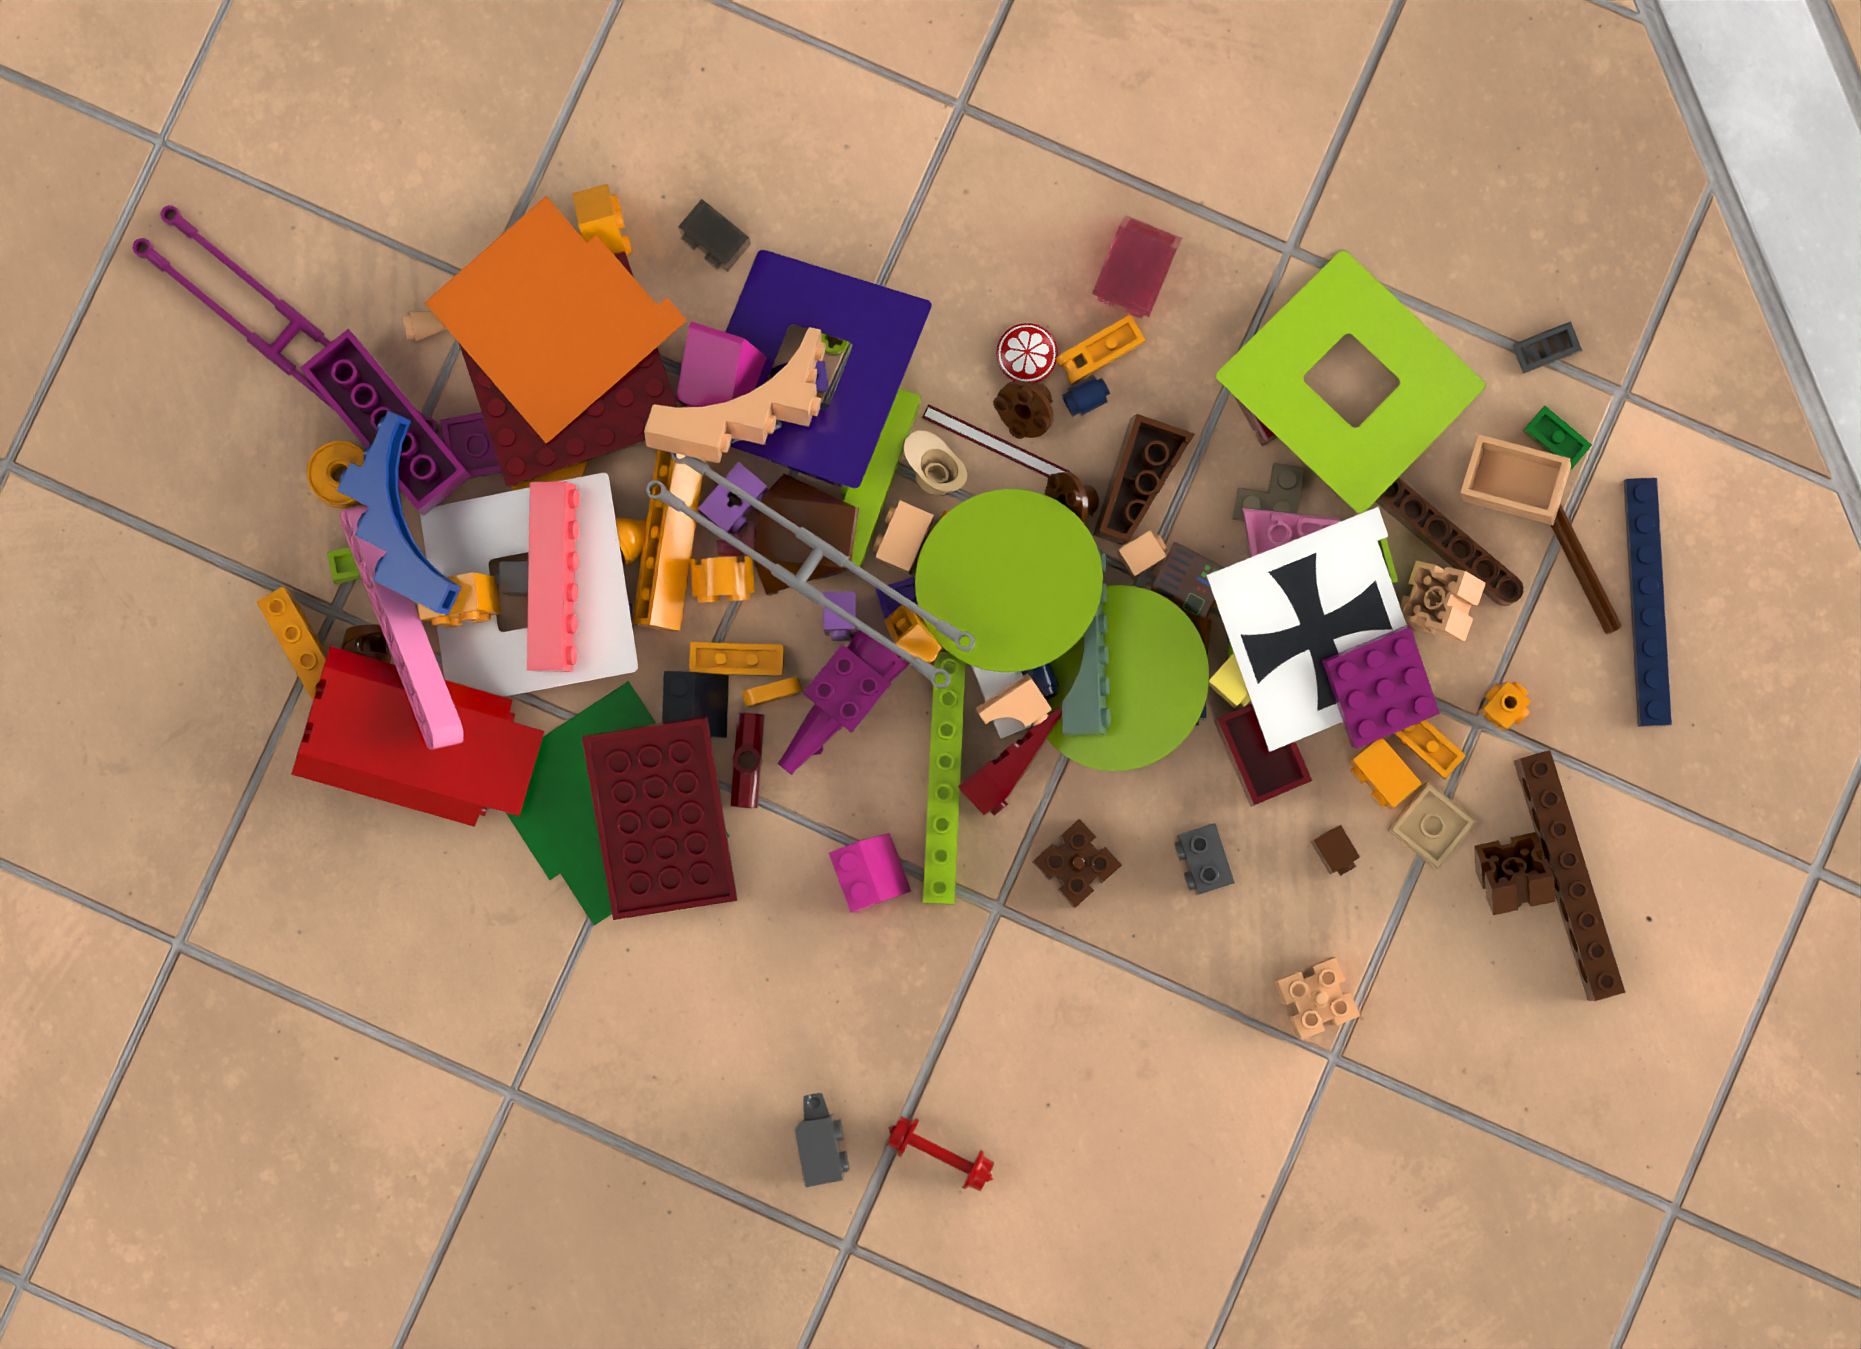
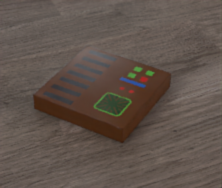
(1185, 581)

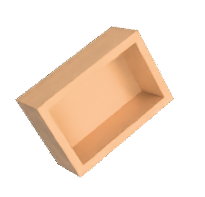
(1515, 479)

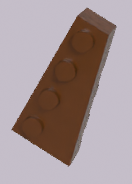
(1142, 467)

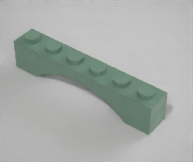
(1085, 705)

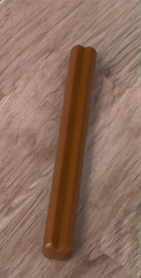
(1585, 573)

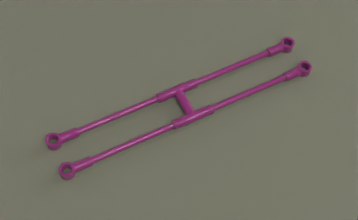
(272, 351)

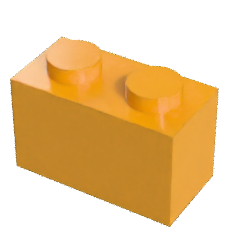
(912, 634)
(1384, 773)

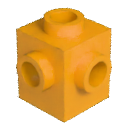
(1495, 708)

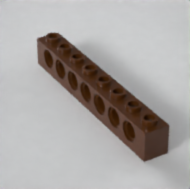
(1571, 877)

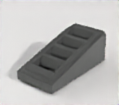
(1572, 339)

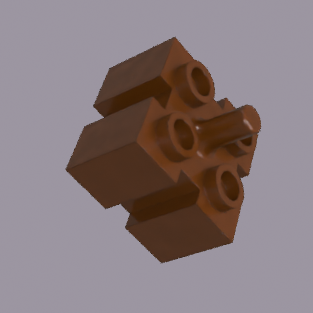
(1077, 863)
(1514, 873)

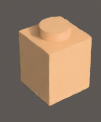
(1142, 553)

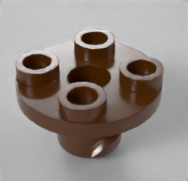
(1025, 408)
(1069, 491)

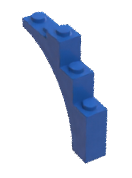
(383, 524)

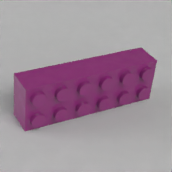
(363, 396)

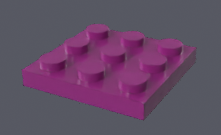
(1381, 687)

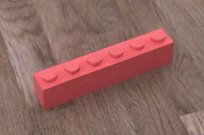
(552, 577)

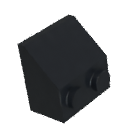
(697, 695)

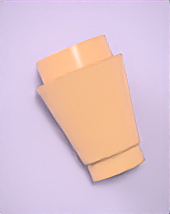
(421, 325)

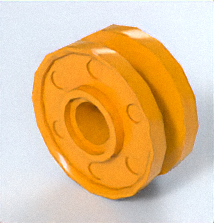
(323, 466)

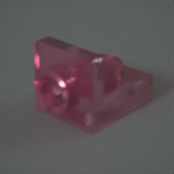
(725, 549)

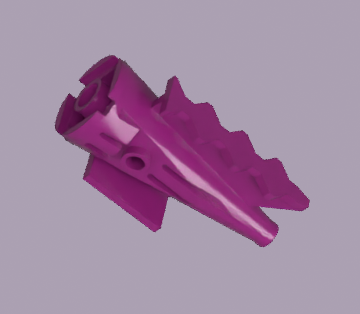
(842, 695)

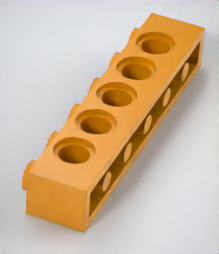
(295, 636)

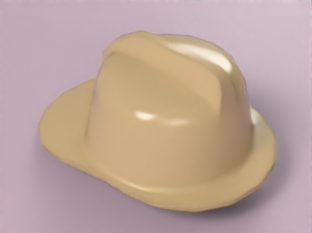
(934, 463)

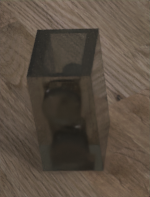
(714, 236)

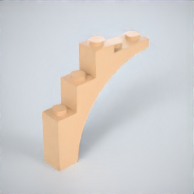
(751, 417)

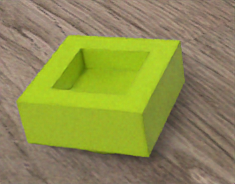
(343, 566)

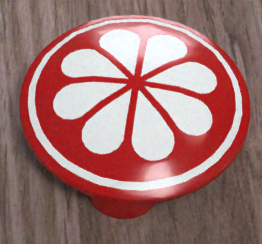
(1027, 353)

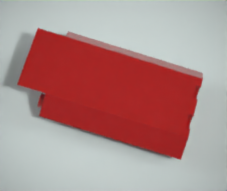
(370, 744)

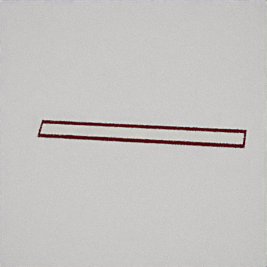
(991, 442)

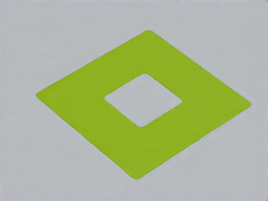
(1351, 460)

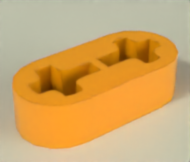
(772, 692)

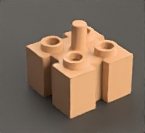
(1441, 600)
(1317, 998)

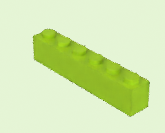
(881, 471)

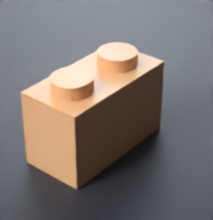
(903, 537)

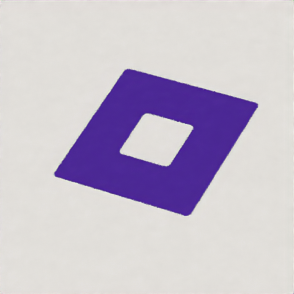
(883, 336)

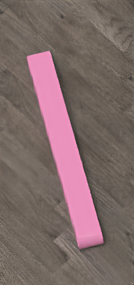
(407, 644)

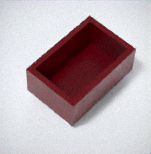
(1260, 771)

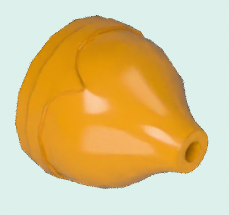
(631, 538)

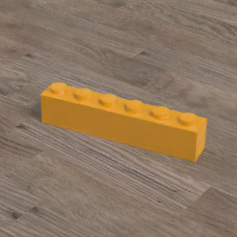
(667, 547)

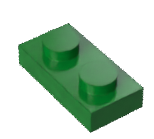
(1557, 436)

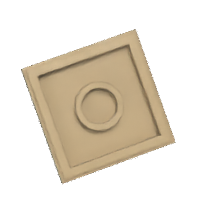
(1432, 825)

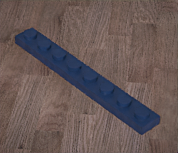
(1647, 602)

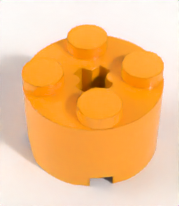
(722, 577)

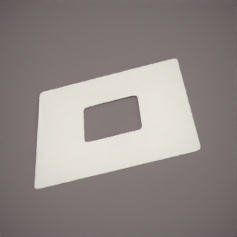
(473, 531)

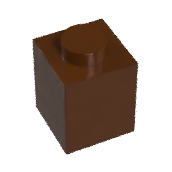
(1336, 851)

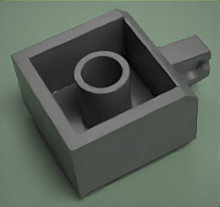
(819, 1143)

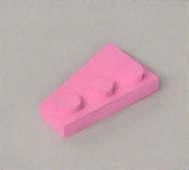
(1272, 528)

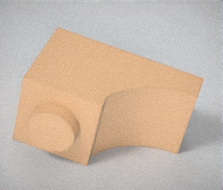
(1017, 701)

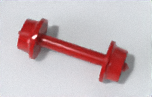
(977, 1171)

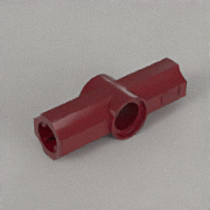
(748, 739)

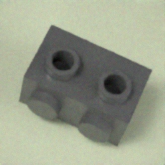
(1204, 859)

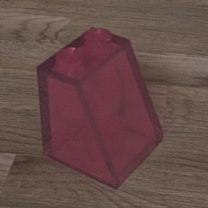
(1136, 267)

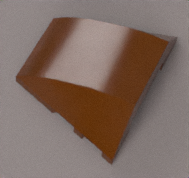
(807, 508)

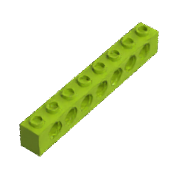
(944, 782)

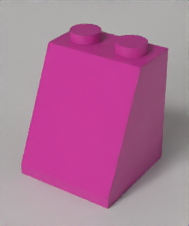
(717, 367)
(869, 872)

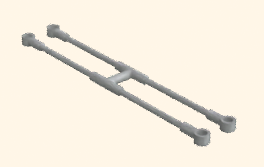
(798, 581)

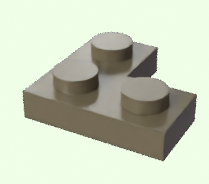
(1282, 493)

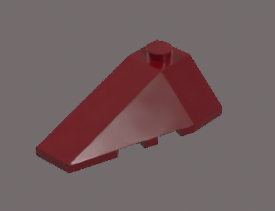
(999, 777)

